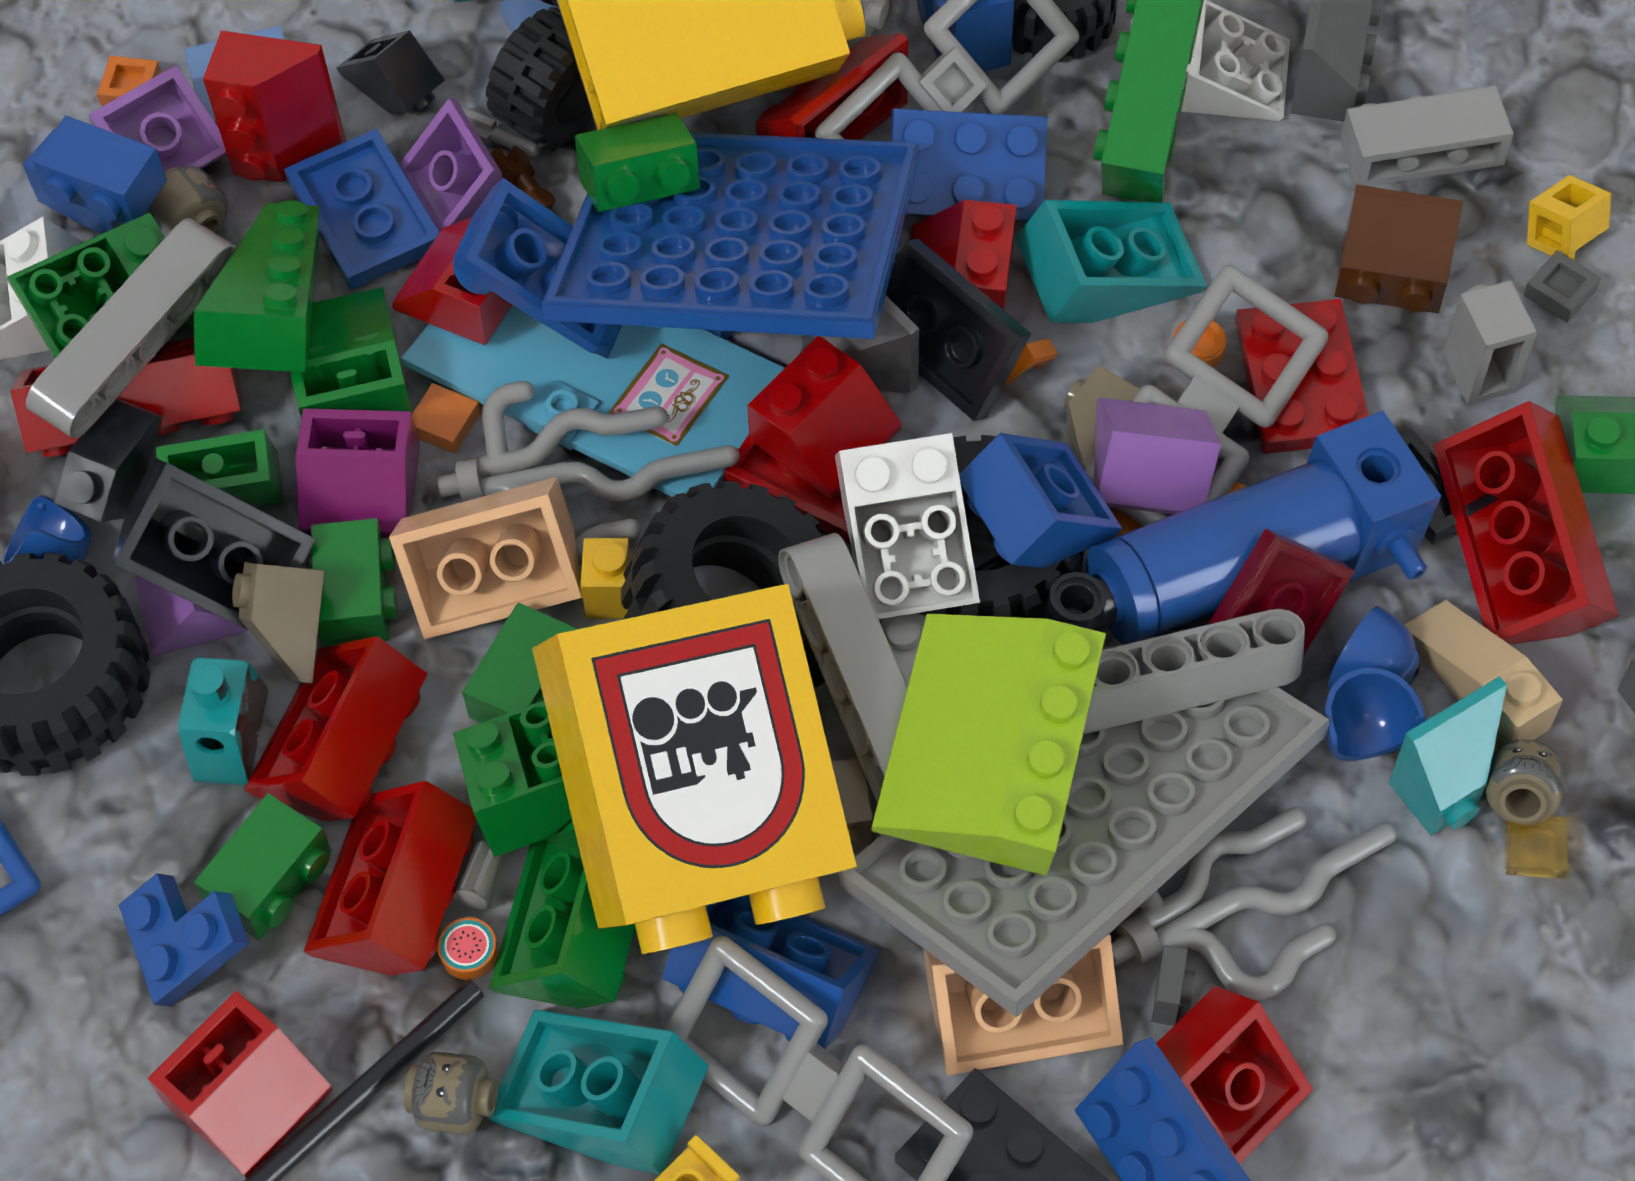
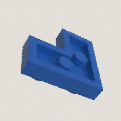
(176, 945)

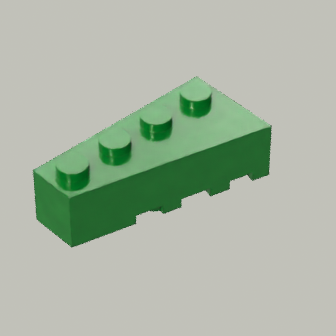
(1147, 98)
(264, 295)

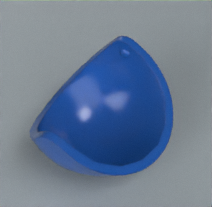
(49, 530)
(1379, 643)
(1370, 713)

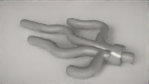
(510, 469)
(1176, 925)

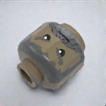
(192, 195)
(1525, 782)
(450, 1093)

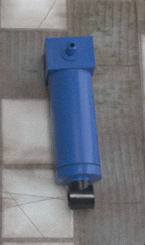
(1352, 500)

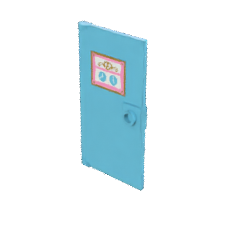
(685, 371)

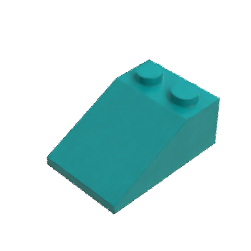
(1106, 258)
(601, 1088)

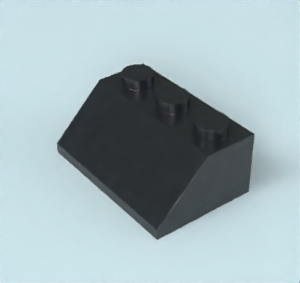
(199, 537)

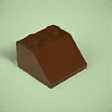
(1398, 249)

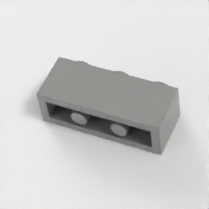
(1426, 136)

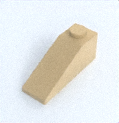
(1471, 656)

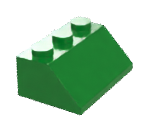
(1600, 441)
(552, 934)

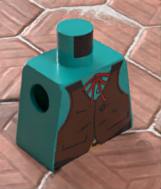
(225, 705)

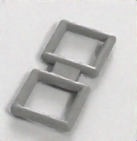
(955, 76)
(1217, 393)
(808, 1074)

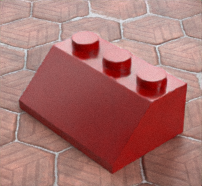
(818, 98)
(271, 103)
(339, 730)
(393, 881)

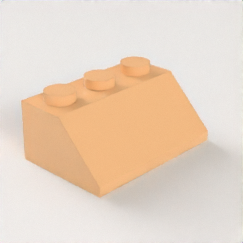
(486, 556)
(1068, 1018)

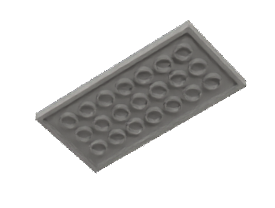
(1133, 818)

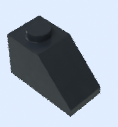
(393, 73)
(109, 462)

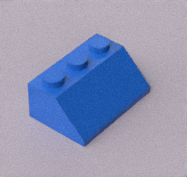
(803, 952)

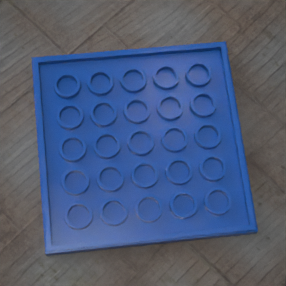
(770, 242)

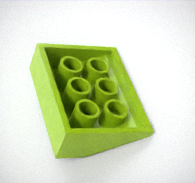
(990, 737)

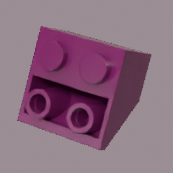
(356, 467)

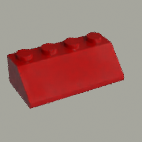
(165, 386)
(1535, 545)

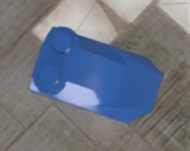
(514, 253)

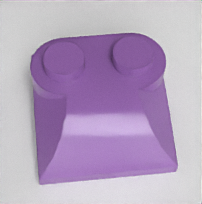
(167, 117)

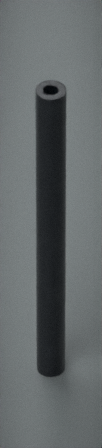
(368, 1084)

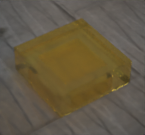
(1537, 848)

